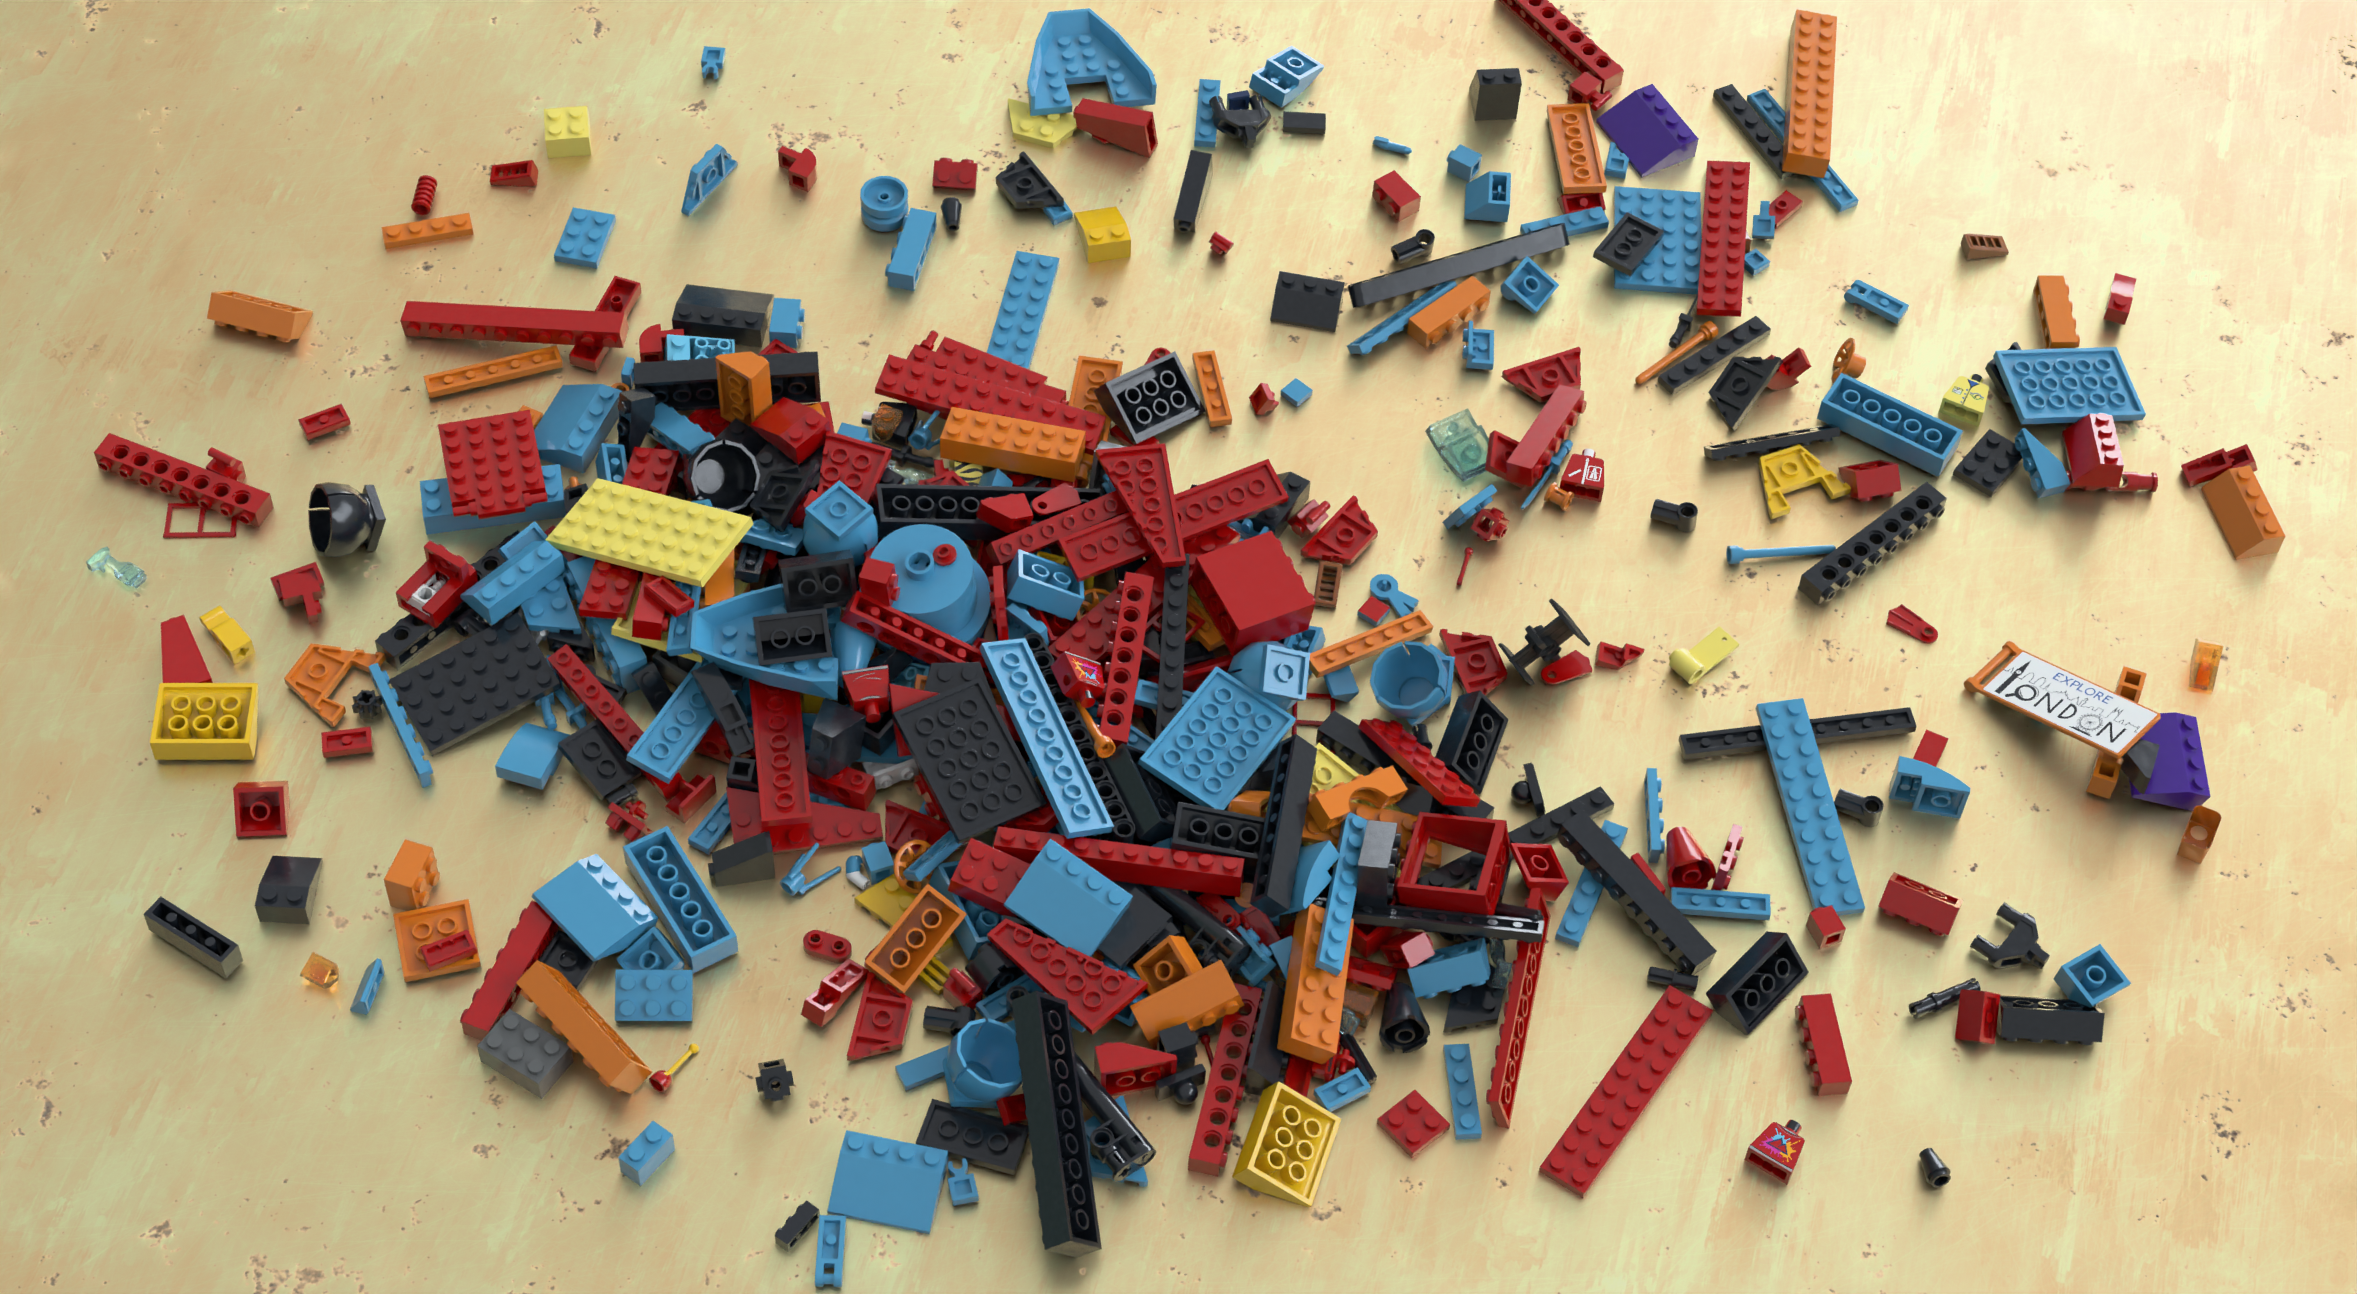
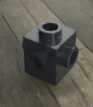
(771, 1072)

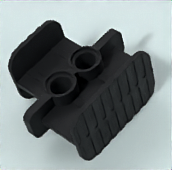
(1544, 641)

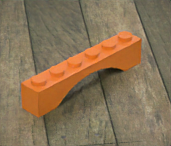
(2106, 767)

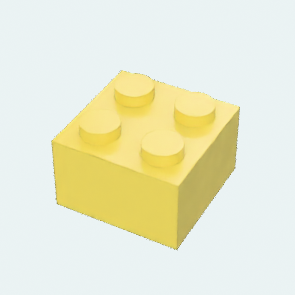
(567, 131)

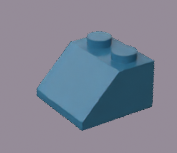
(2091, 977)

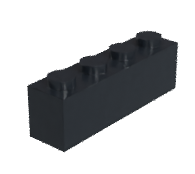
(193, 937)

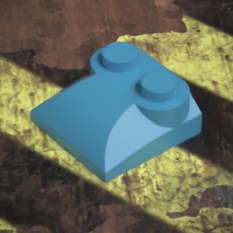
(1528, 285)
(651, 952)

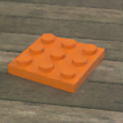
(429, 925)

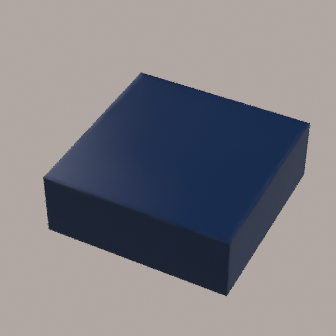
(1238, 100)

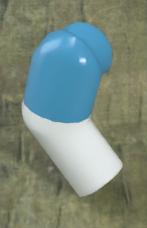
(853, 873)

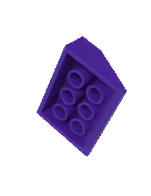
(1648, 131)
(2179, 768)

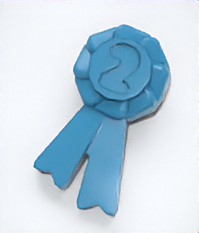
(1386, 588)

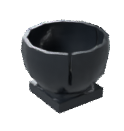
(721, 473)
(349, 521)

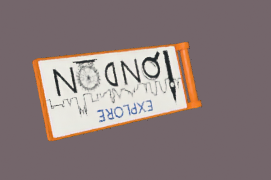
(2064, 701)

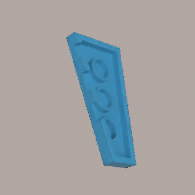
(768, 537)

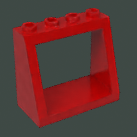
(1470, 833)

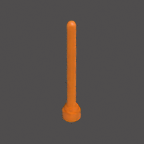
(1706, 332)
(1103, 744)

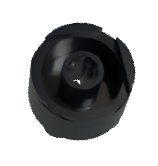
(992, 969)

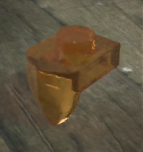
(885, 422)
(320, 971)

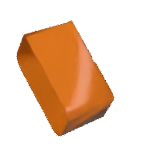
(2208, 820)

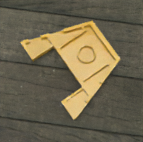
(1793, 470)

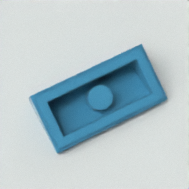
(1341, 684)
(368, 988)

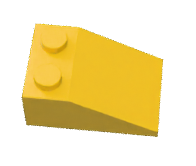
(1103, 234)

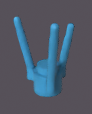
(922, 436)
(794, 880)

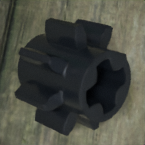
(367, 704)

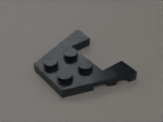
(950, 675)

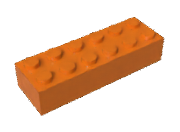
(1012, 444)
(1311, 994)
(583, 1028)

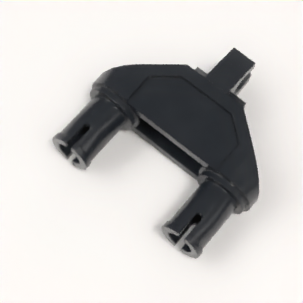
(1241, 123)
(2018, 946)

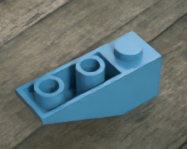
(2044, 469)

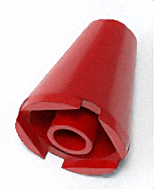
(1686, 861)

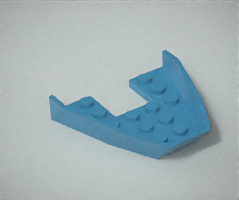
(1084, 49)
(726, 637)

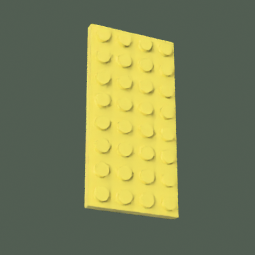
(650, 532)

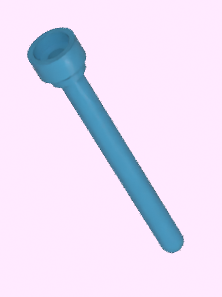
(1736, 554)

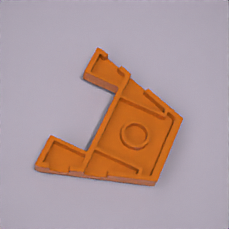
(321, 671)

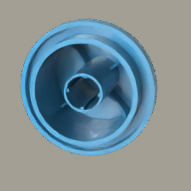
(944, 597)

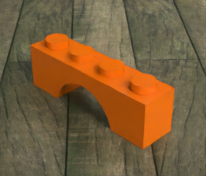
(1380, 788)

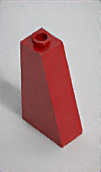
(1118, 124)
(180, 654)

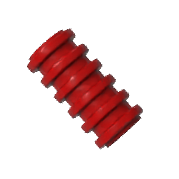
(424, 195)

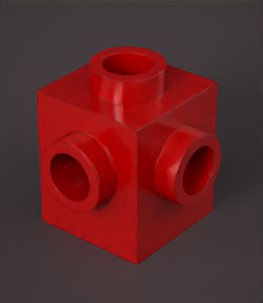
(1483, 524)

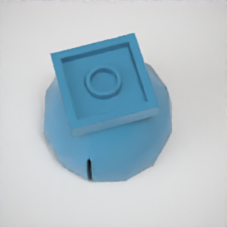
(839, 523)
(1273, 672)
(1410, 684)
(982, 1064)

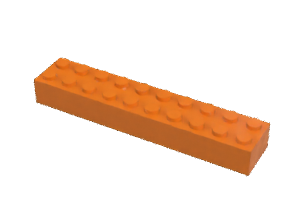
(1809, 94)

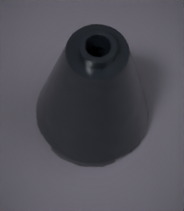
(1402, 1020)

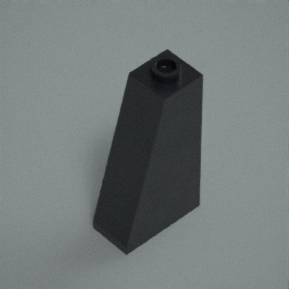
(1193, 191)

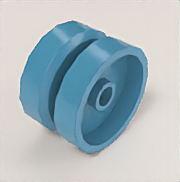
(884, 203)

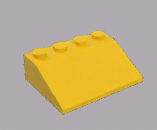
(205, 721)
(1286, 1146)

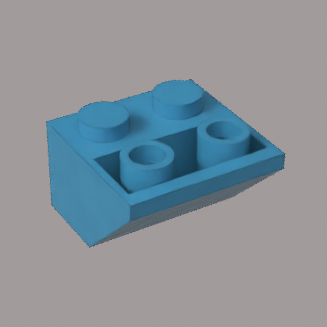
(1488, 197)

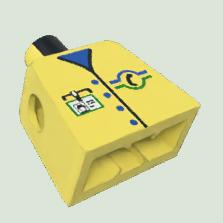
(1966, 399)

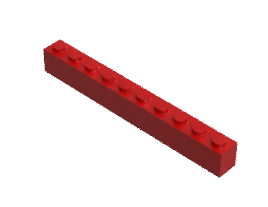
(514, 324)
(1134, 862)

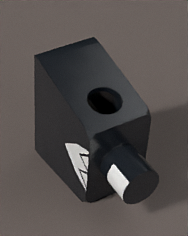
(904, 428)

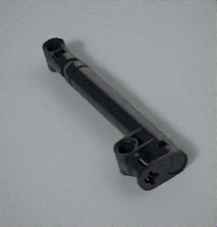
(1212, 934)
(1126, 1146)

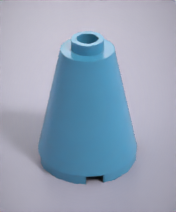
(851, 648)

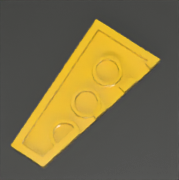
(889, 902)

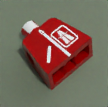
(1584, 476)

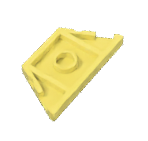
(1041, 129)

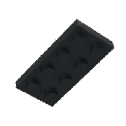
(973, 1136)

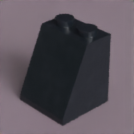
(1495, 93)
(835, 739)

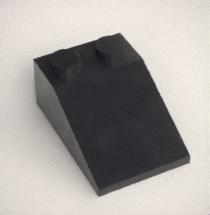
(288, 890)

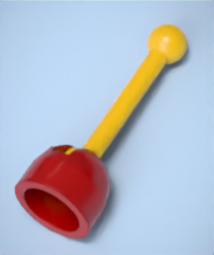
(662, 1079)

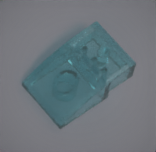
(1460, 444)

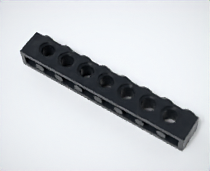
(1872, 543)
(413, 635)

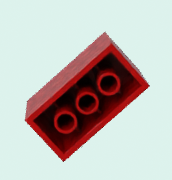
(1252, 592)

